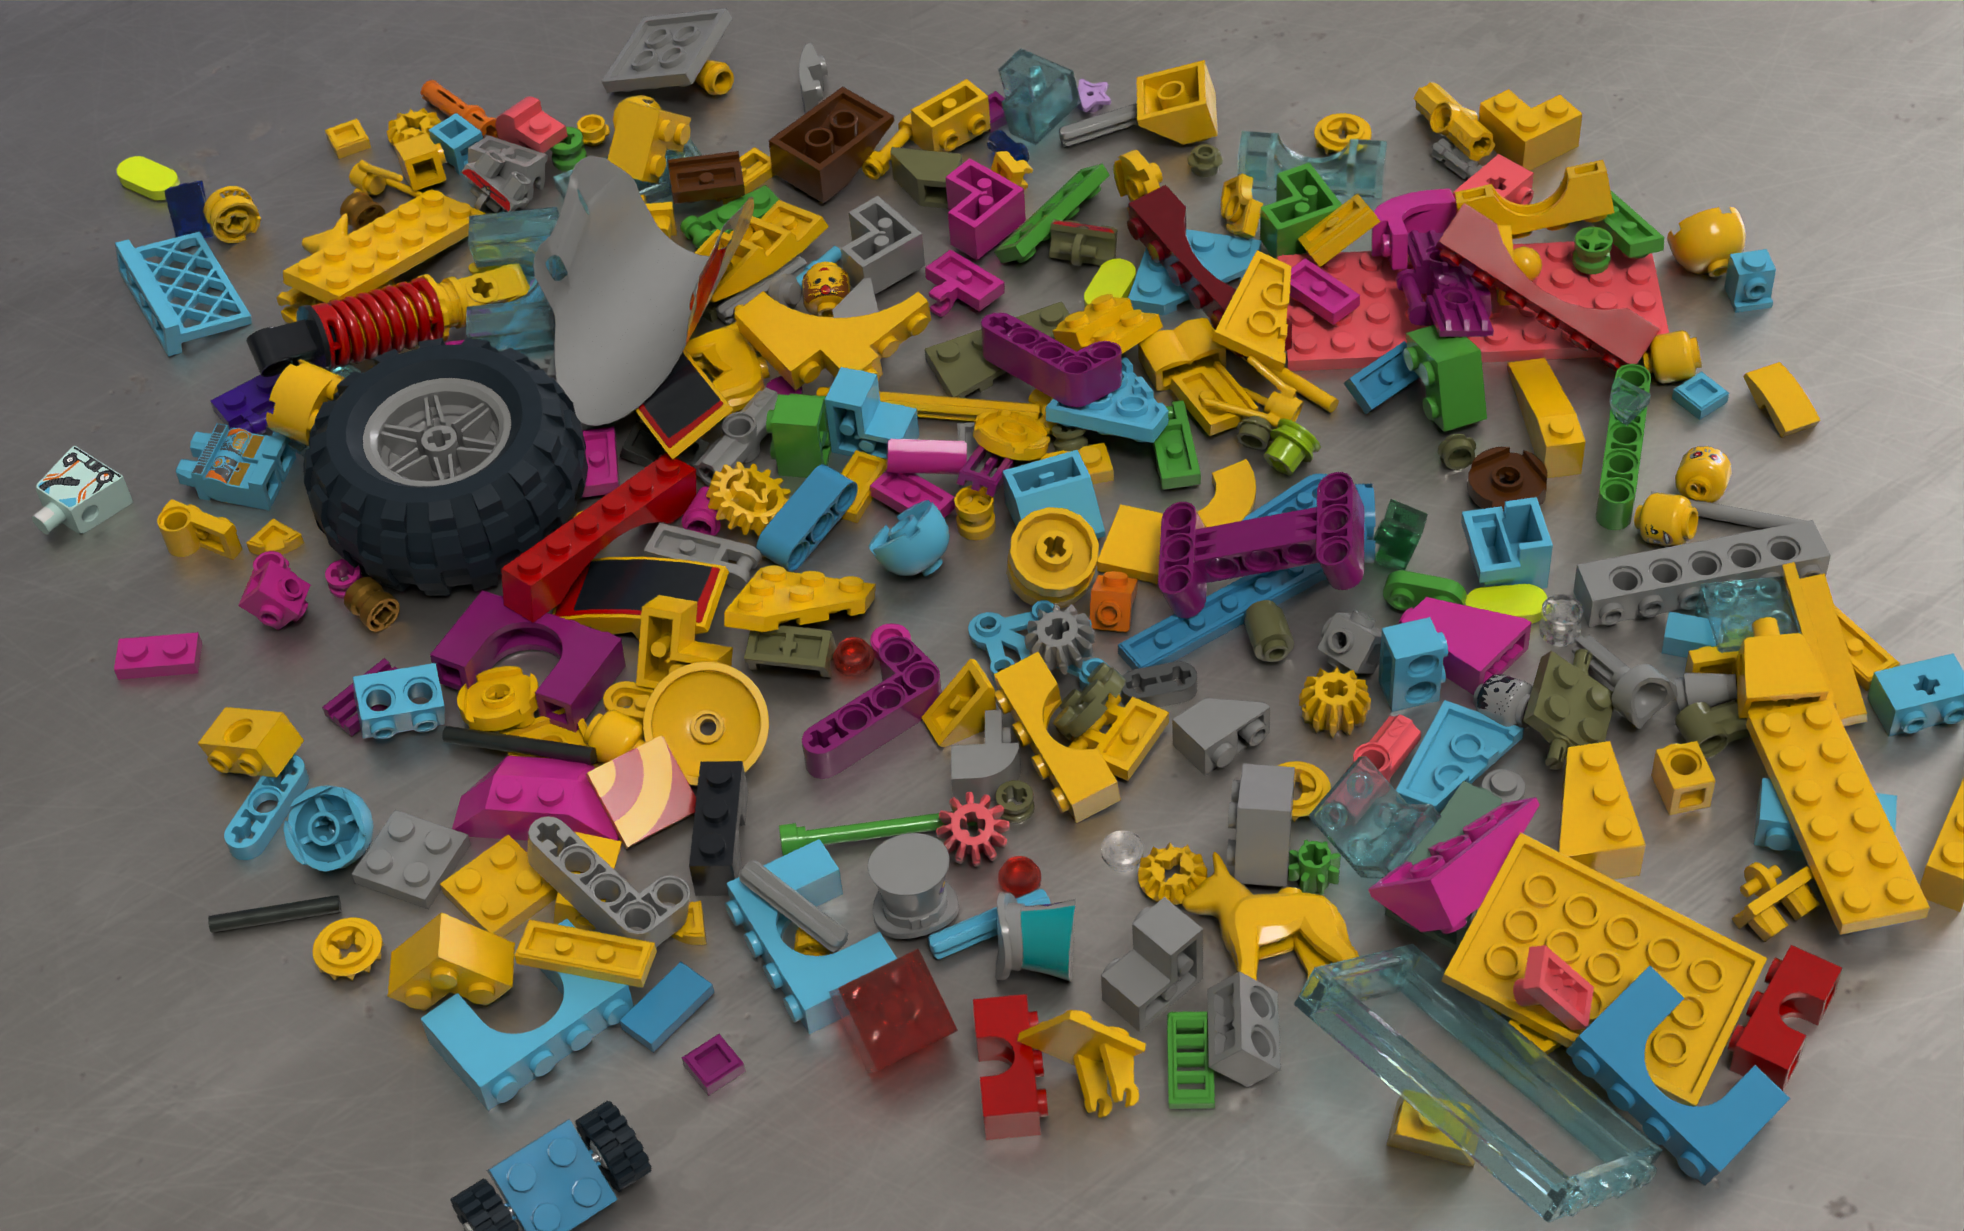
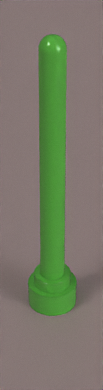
(797, 837)

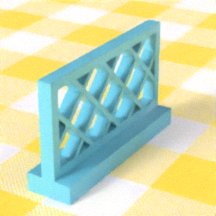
(155, 297)

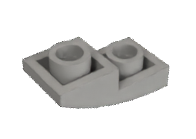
(811, 74)

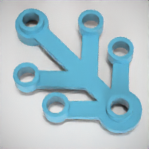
(992, 631)

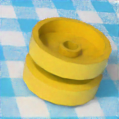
(1052, 557)

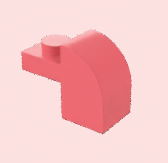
(530, 126)

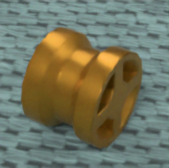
(360, 209)

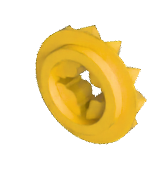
(1331, 127)
(398, 128)
(1313, 785)
(1152, 873)
(340, 936)

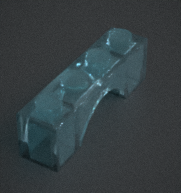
(1351, 171)

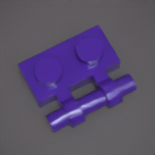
(247, 405)

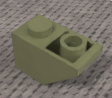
(924, 174)

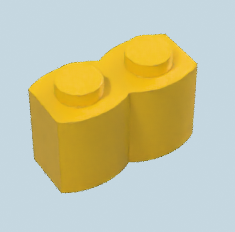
(1179, 351)

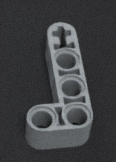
(558, 850)

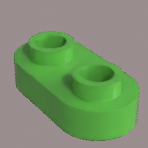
(1408, 589)

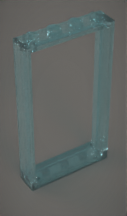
(1335, 1004)

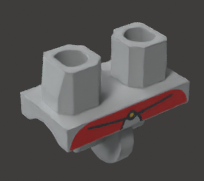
(494, 190)

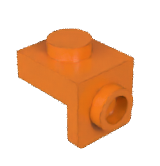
(1112, 601)

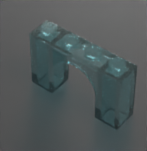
(513, 239)

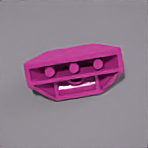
(529, 789)

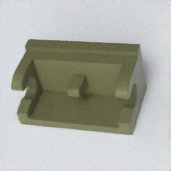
(792, 648)

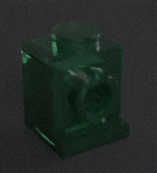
(1398, 535)

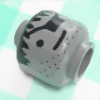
(1503, 699)

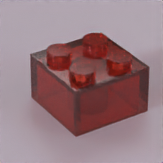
(893, 1011)

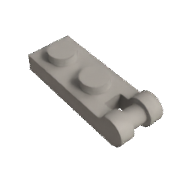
(690, 545)

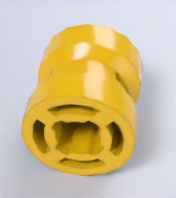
(974, 513)

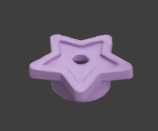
(1092, 96)

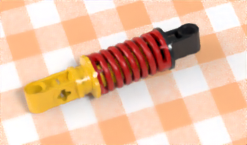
(381, 320)

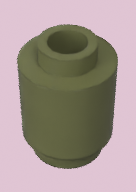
(1268, 631)

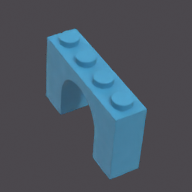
(1697, 1136)

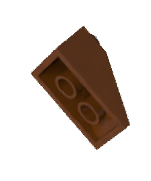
(829, 143)

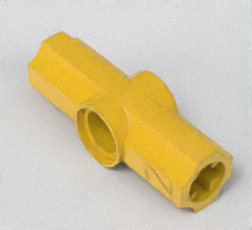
(1454, 121)

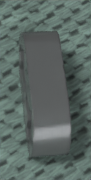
(1159, 685)

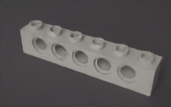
(1672, 576)

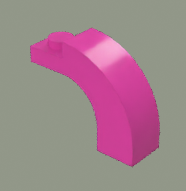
(1410, 212)

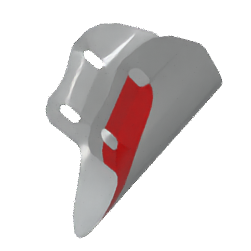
(626, 292)

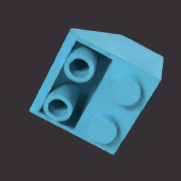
(1055, 483)

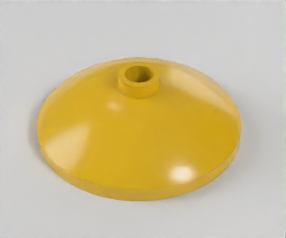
(702, 695)

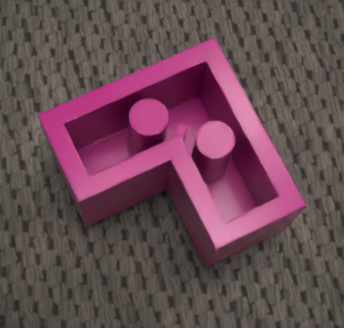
(982, 208)

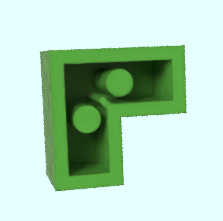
(1300, 204)
(1451, 377)
(799, 434)

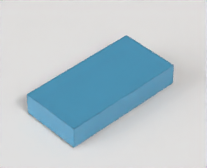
(667, 1006)

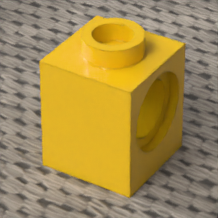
(1683, 777)

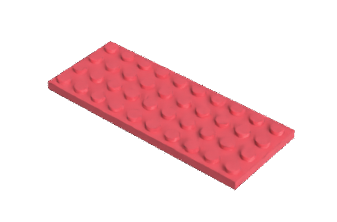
(1518, 336)

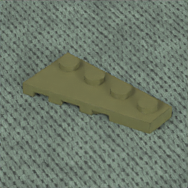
(961, 363)

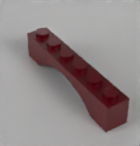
(1161, 226)

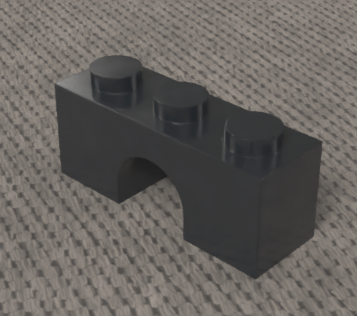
(717, 818)

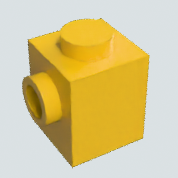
(421, 161)

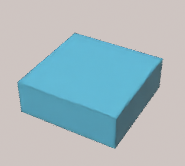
(1700, 395)

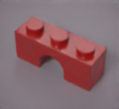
(1797, 988)
(1010, 1098)

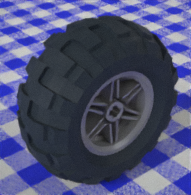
(444, 464)

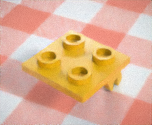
(1095, 1053)

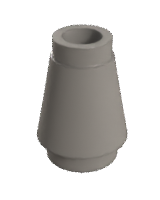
(1706, 688)

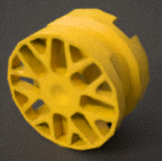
(219, 214)

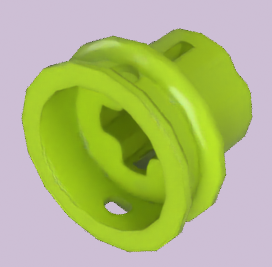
(1290, 446)

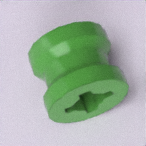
(569, 150)
(1592, 250)

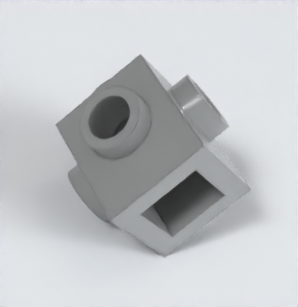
(1351, 642)

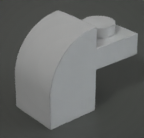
(987, 765)

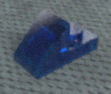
(186, 209)

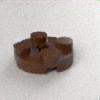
(1498, 463)

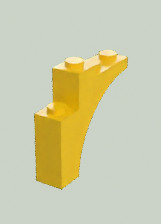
(806, 344)

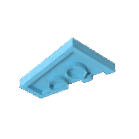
(1454, 750)

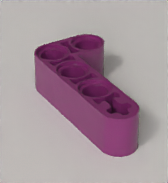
(1050, 365)
(878, 715)

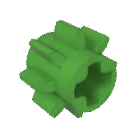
(1314, 867)

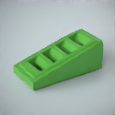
(1189, 1031)

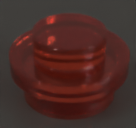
(853, 656)
(1019, 876)

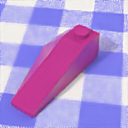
(1458, 875)

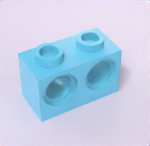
(1412, 664)
(396, 691)

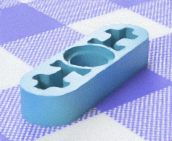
(267, 823)

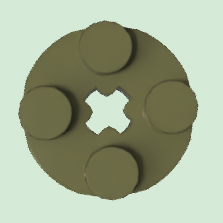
(1084, 708)

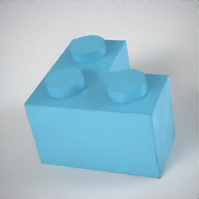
(861, 420)

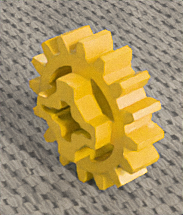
(746, 496)

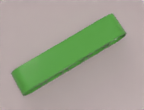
(1622, 459)

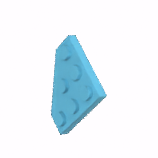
(1220, 254)
(1124, 412)

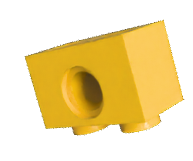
(250, 742)

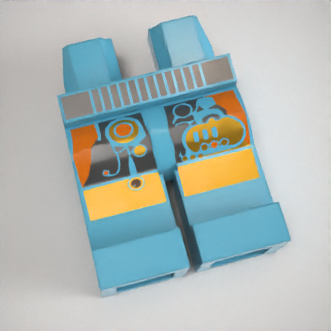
(237, 466)

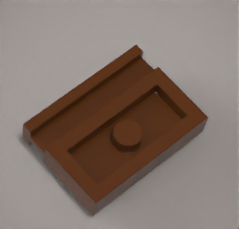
(706, 177)

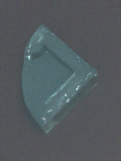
(1627, 400)

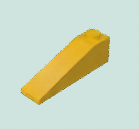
(1548, 417)

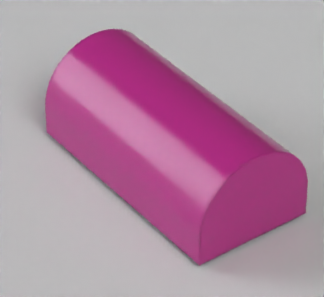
(926, 456)

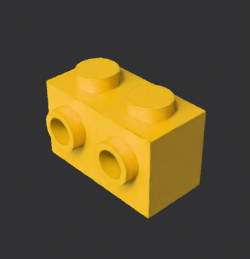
(951, 118)

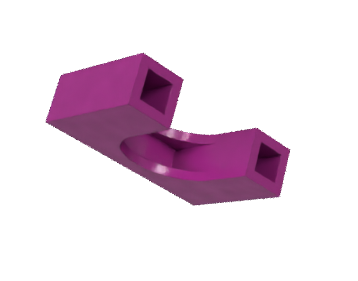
(491, 631)

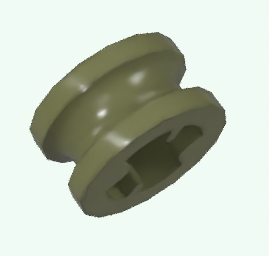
(1069, 438)
(1021, 793)

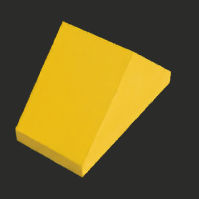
(961, 706)

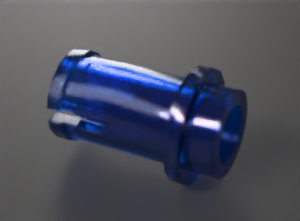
(1005, 143)

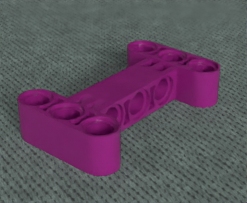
(1321, 535)

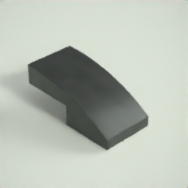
(644, 448)

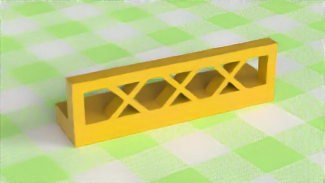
(1823, 632)

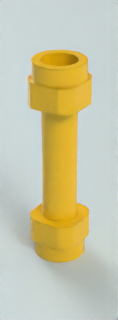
(878, 162)

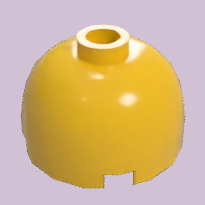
(1708, 241)

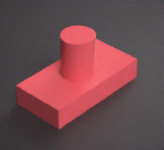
(1555, 987)

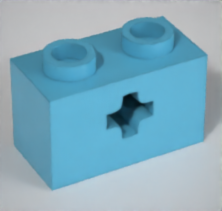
(1918, 695)

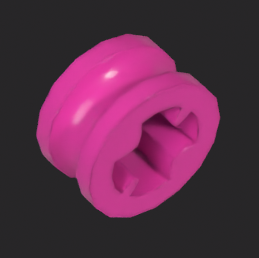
(336, 571)

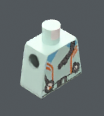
(79, 493)

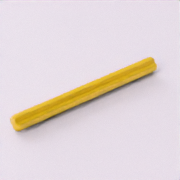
(952, 407)

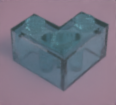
(1036, 95)

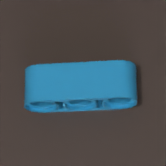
(807, 517)

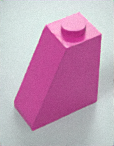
(1477, 639)

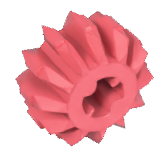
(985, 820)

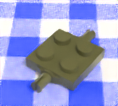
(1568, 705)

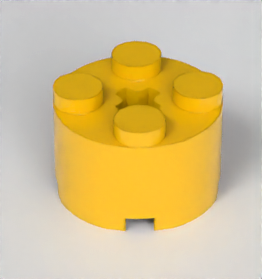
(298, 399)

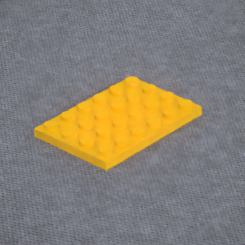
(1609, 940)

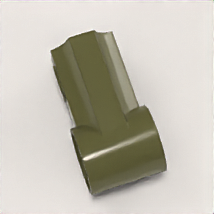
(1711, 726)

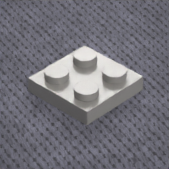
(411, 859)

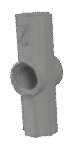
(739, 436)

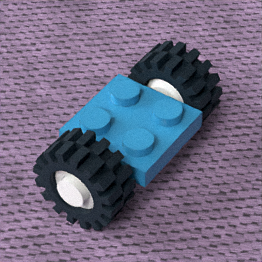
(557, 1177)

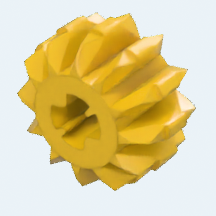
(1334, 701)

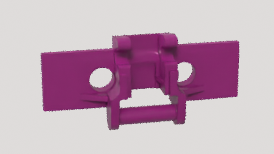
(1454, 299)

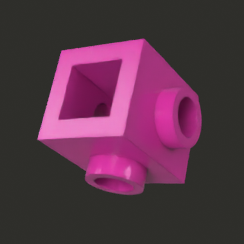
(275, 595)

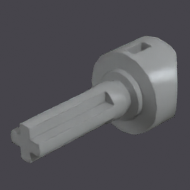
(1636, 691)

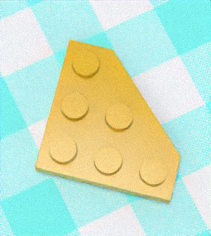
(808, 597)

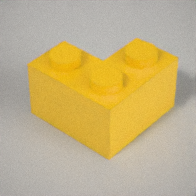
(1531, 134)
(643, 139)
(669, 642)
(450, 958)

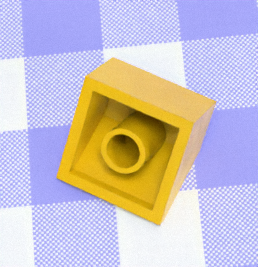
(1178, 103)

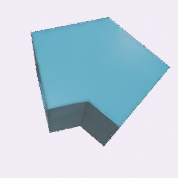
(1686, 634)

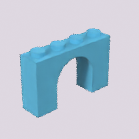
(803, 977)
(502, 1063)

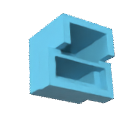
(1509, 544)

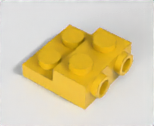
(1107, 320)

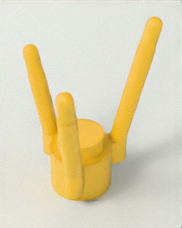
(373, 180)
(1277, 406)

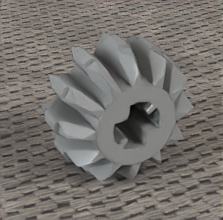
(1061, 637)

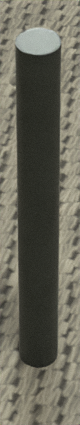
(519, 744)

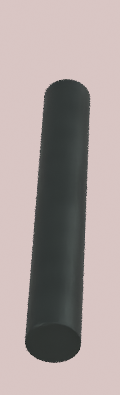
(274, 913)

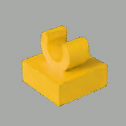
(1011, 169)

